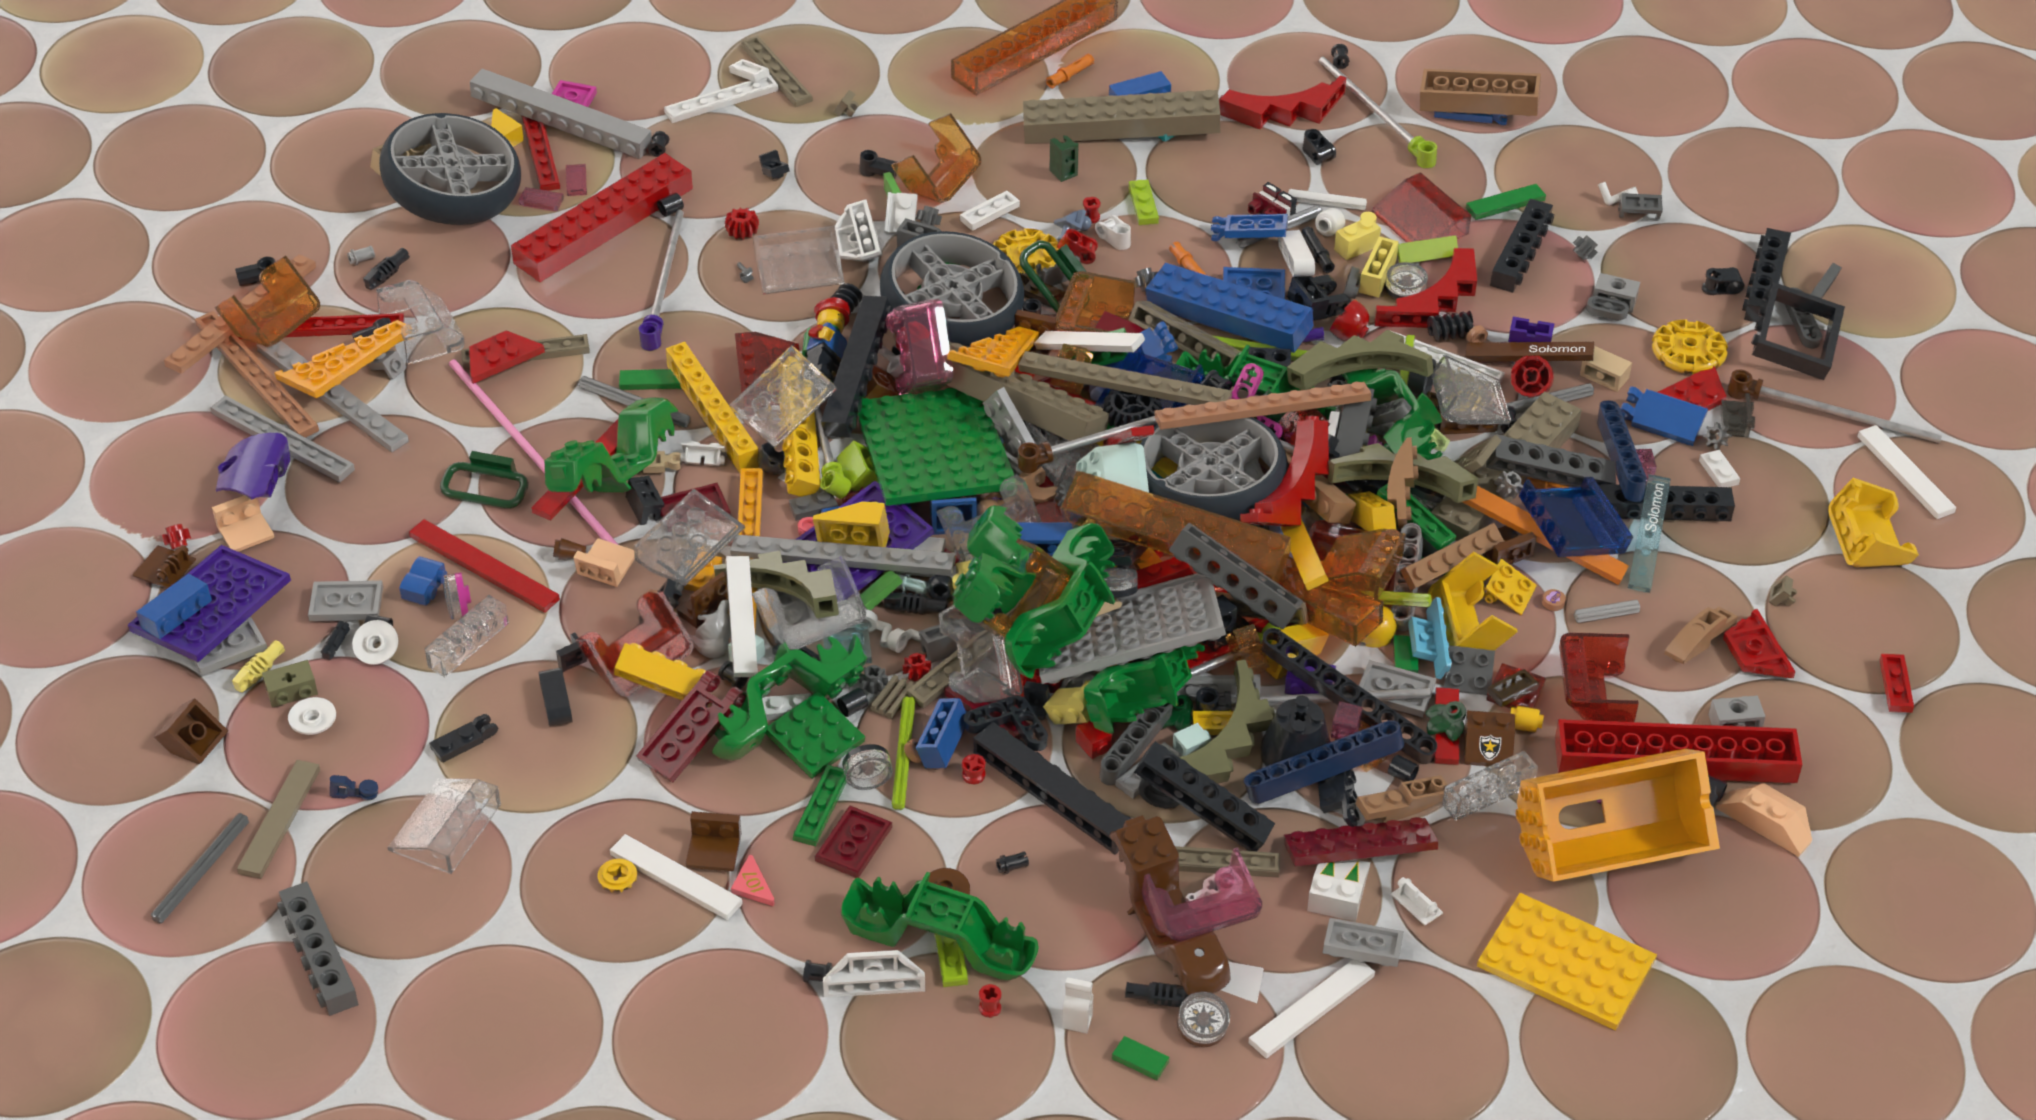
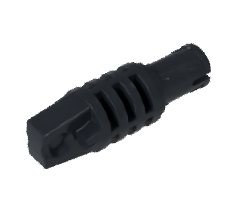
(385, 269)
(914, 603)
(1157, 993)

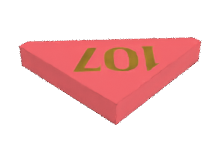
(752, 884)

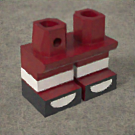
(1272, 201)

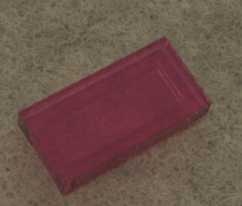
(576, 180)
(541, 199)

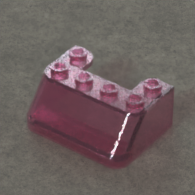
(922, 345)
(1232, 905)

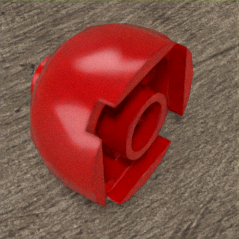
(1351, 322)
(1532, 376)

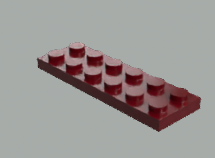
(1360, 841)

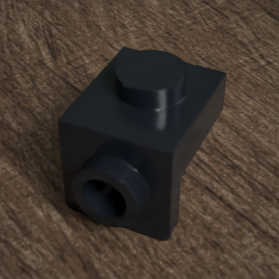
(772, 165)
(1037, 696)

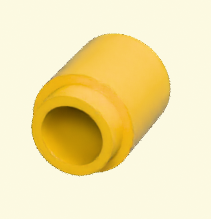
(1527, 718)

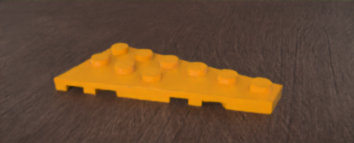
(997, 354)
(341, 361)

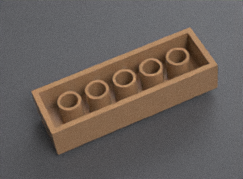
(1480, 92)

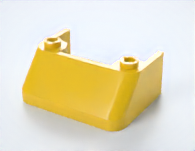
(1459, 593)

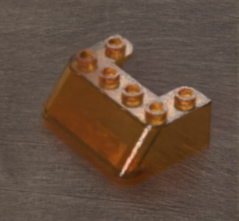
(1089, 297)
(277, 313)

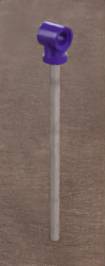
(652, 325)

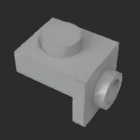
(390, 362)

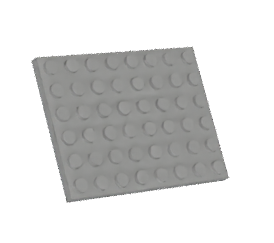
(1145, 624)

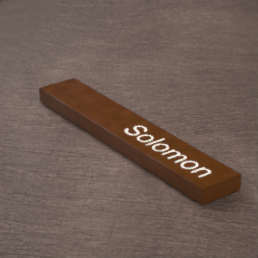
(1516, 350)

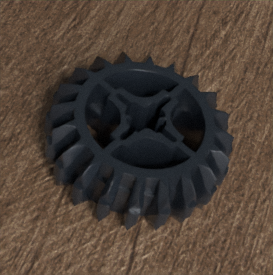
(1132, 406)

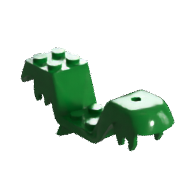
(1274, 375)
(1416, 424)
(636, 449)
(997, 571)
(1070, 616)
(828, 676)
(1129, 688)
(989, 945)

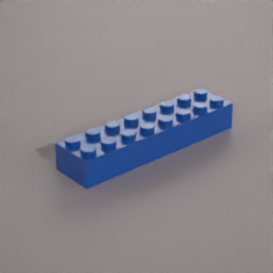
(1230, 307)

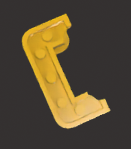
(1864, 526)

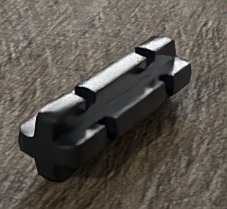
(335, 640)

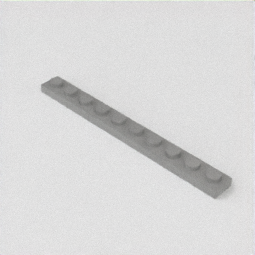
(342, 401)
(855, 555)

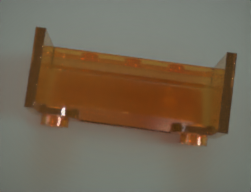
(956, 165)
(1047, 587)

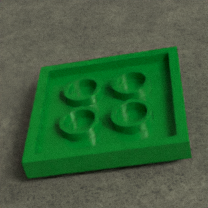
(814, 734)

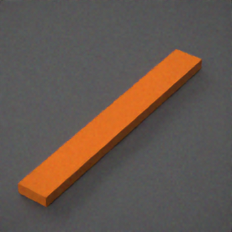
(1524, 523)

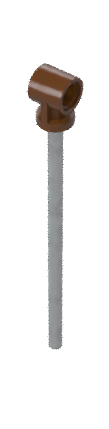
(1742, 382)
(1033, 455)

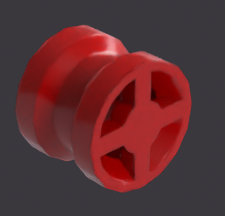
(971, 763)

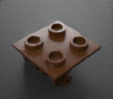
(165, 566)

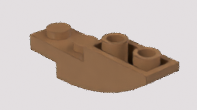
(1401, 480)
(1699, 632)
(1403, 802)

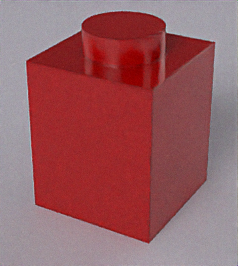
(1093, 740)

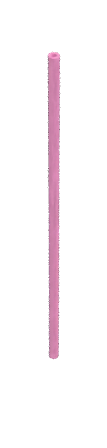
(524, 444)

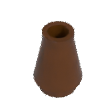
(567, 549)

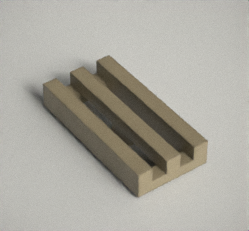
(894, 681)

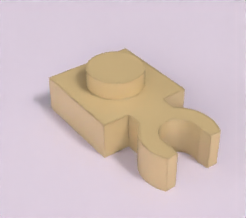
(664, 461)

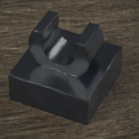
(668, 590)

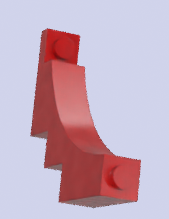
(1285, 109)
(1441, 297)
(1298, 485)

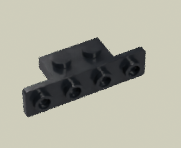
(1340, 792)

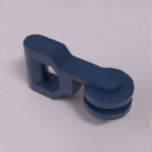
(367, 789)

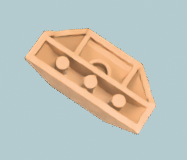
(1769, 815)

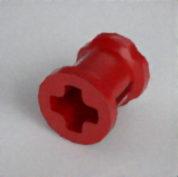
(1091, 209)
(990, 997)

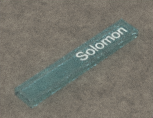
(1649, 533)

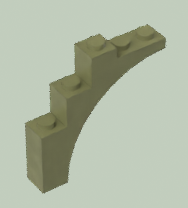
(1357, 354)
(1435, 474)
(793, 578)
(1236, 738)

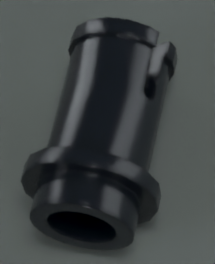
(1012, 862)

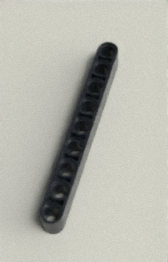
(1343, 685)

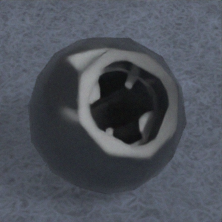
(940, 587)

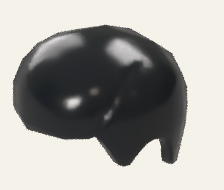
(771, 460)

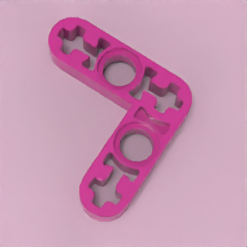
(1252, 390)

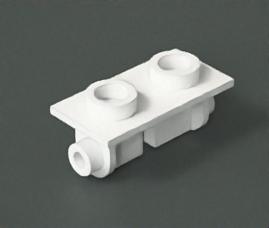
(713, 453)
(1416, 901)

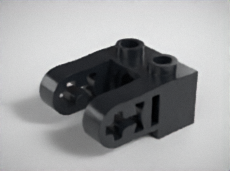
(1313, 293)

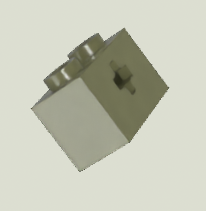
(290, 683)

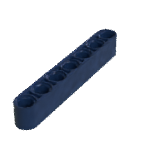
(1621, 450)
(1324, 762)

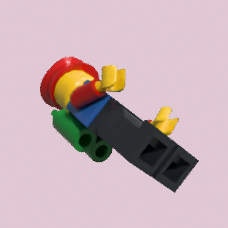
(824, 342)

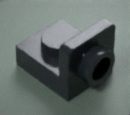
(570, 655)

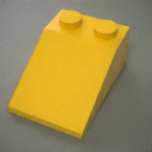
(854, 524)

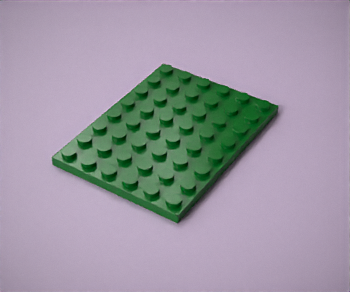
(932, 446)

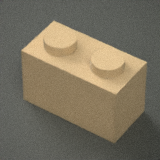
(1606, 369)

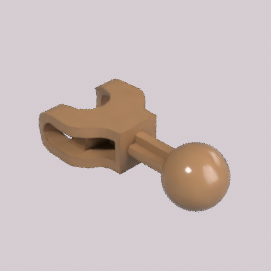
(1033, 482)

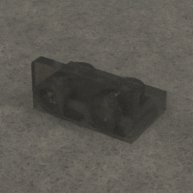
(1738, 416)

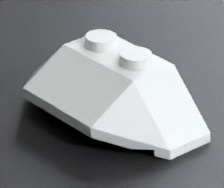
(857, 233)
(873, 974)

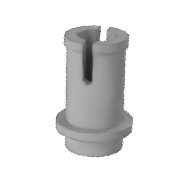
(360, 255)

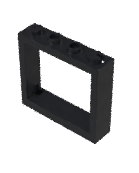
(1786, 356)

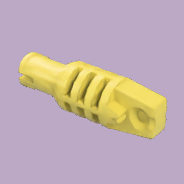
(256, 666)

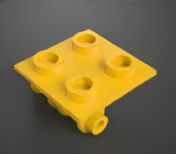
(1509, 587)

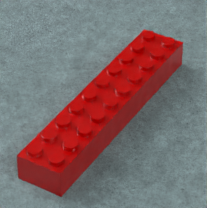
(600, 217)
(1730, 751)

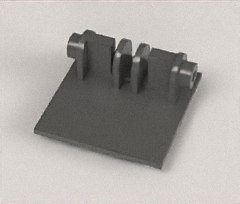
(1470, 669)

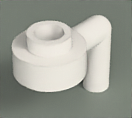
(1608, 199)
(894, 367)
(873, 623)
(898, 639)

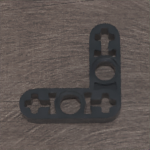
(1014, 715)

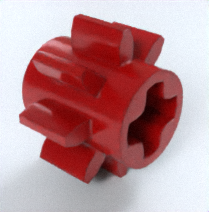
(176, 536)
(916, 666)

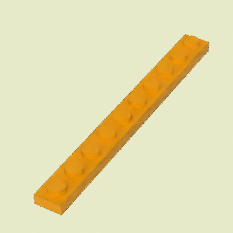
(750, 509)

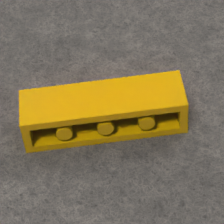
(1372, 512)
(656, 671)

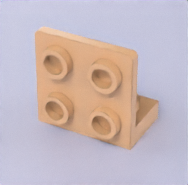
(242, 523)
(604, 562)

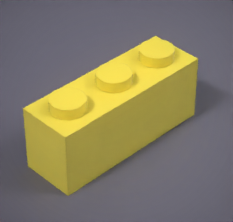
(1375, 271)

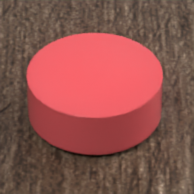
(805, 524)

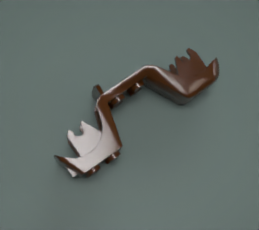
(1150, 850)

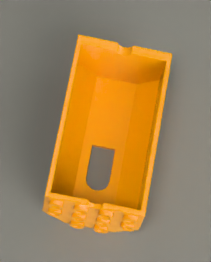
(1650, 809)

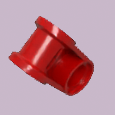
(1079, 245)

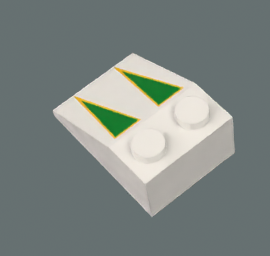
(1338, 888)

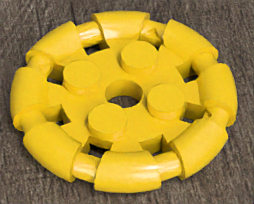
(1015, 241)
(1674, 340)

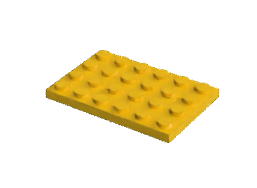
(1567, 961)

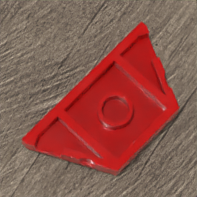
(500, 353)
(1699, 389)
(1757, 648)

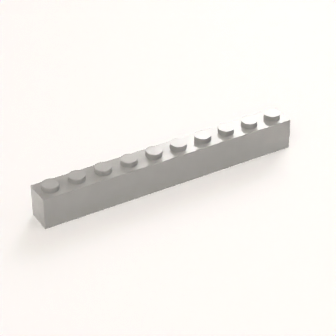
(560, 113)

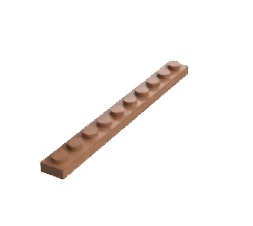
(218, 330)
(263, 381)
(1262, 405)

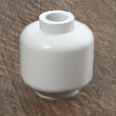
(1330, 221)

